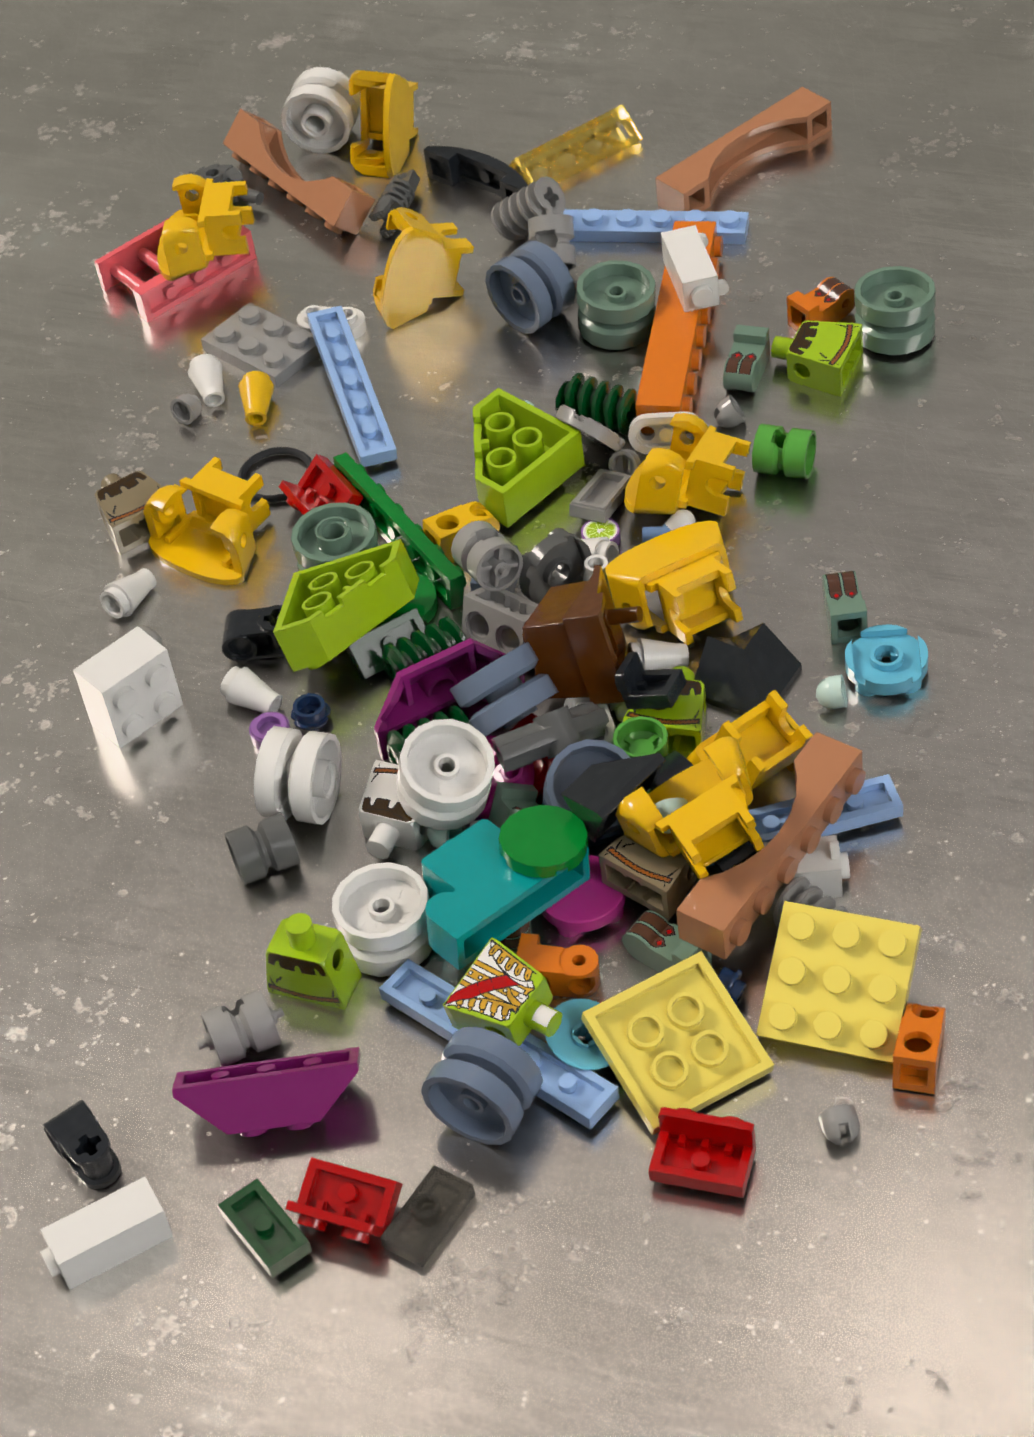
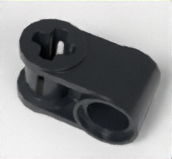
(250, 634)
(84, 1145)

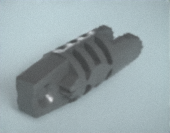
(398, 193)

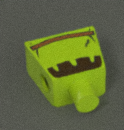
(821, 354)
(686, 719)
(311, 963)

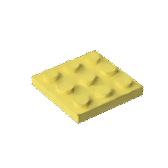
(839, 982)
(677, 1040)

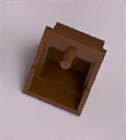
(581, 639)

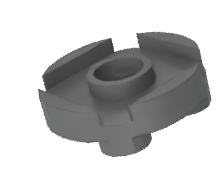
(559, 552)

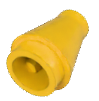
(256, 394)

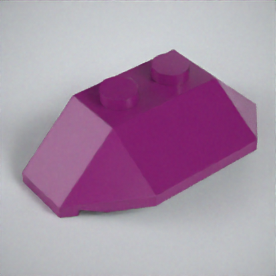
(427, 685)
(268, 1092)

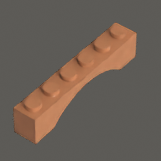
(788, 123)
(331, 199)
(726, 905)

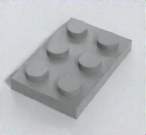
(262, 342)

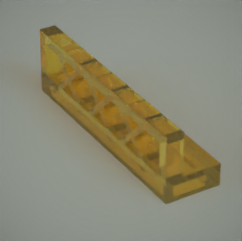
(573, 143)

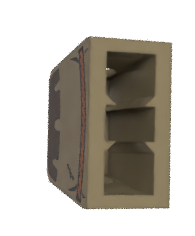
(122, 507)
(646, 877)

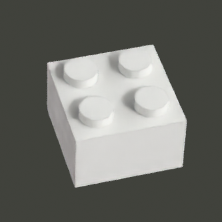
(128, 687)

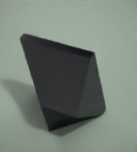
(745, 669)
(603, 787)

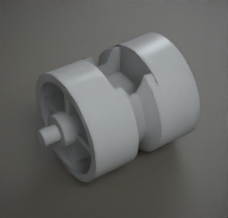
(555, 232)
(487, 556)
(244, 1027)

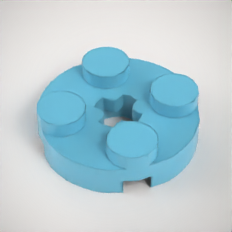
(901, 675)

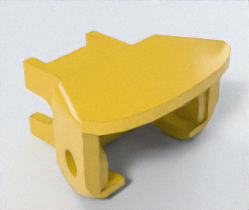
(385, 116)
(203, 227)
(418, 267)
(688, 472)
(216, 538)
(687, 571)
(766, 738)
(711, 821)

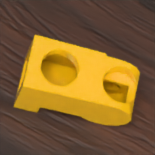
(445, 525)

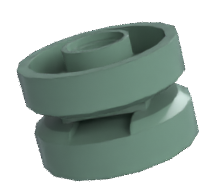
(616, 304)
(895, 309)
(332, 533)

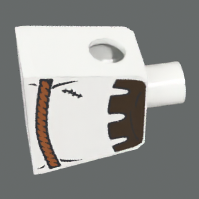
(383, 816)

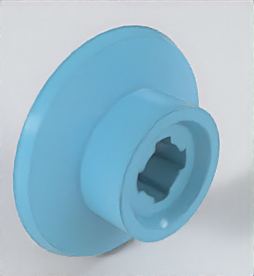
(566, 1043)

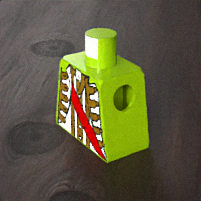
(503, 996)

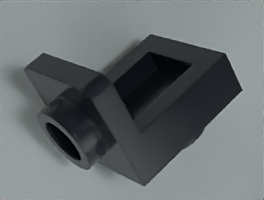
(648, 687)

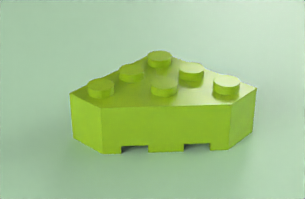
(520, 455)
(341, 602)

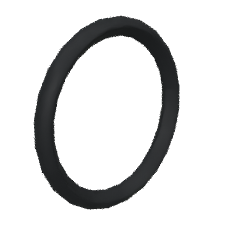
(269, 452)

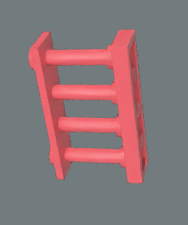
(159, 294)

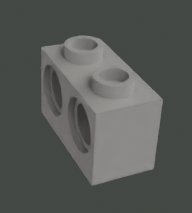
(496, 618)

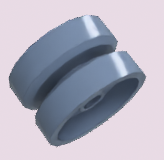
(530, 286)
(504, 691)
(570, 765)
(482, 1085)

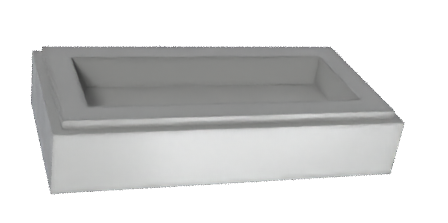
(600, 496)

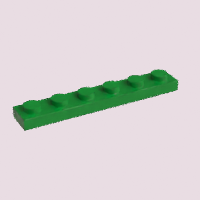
(394, 525)

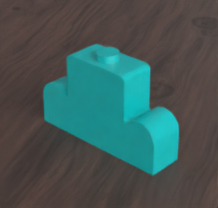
(481, 896)

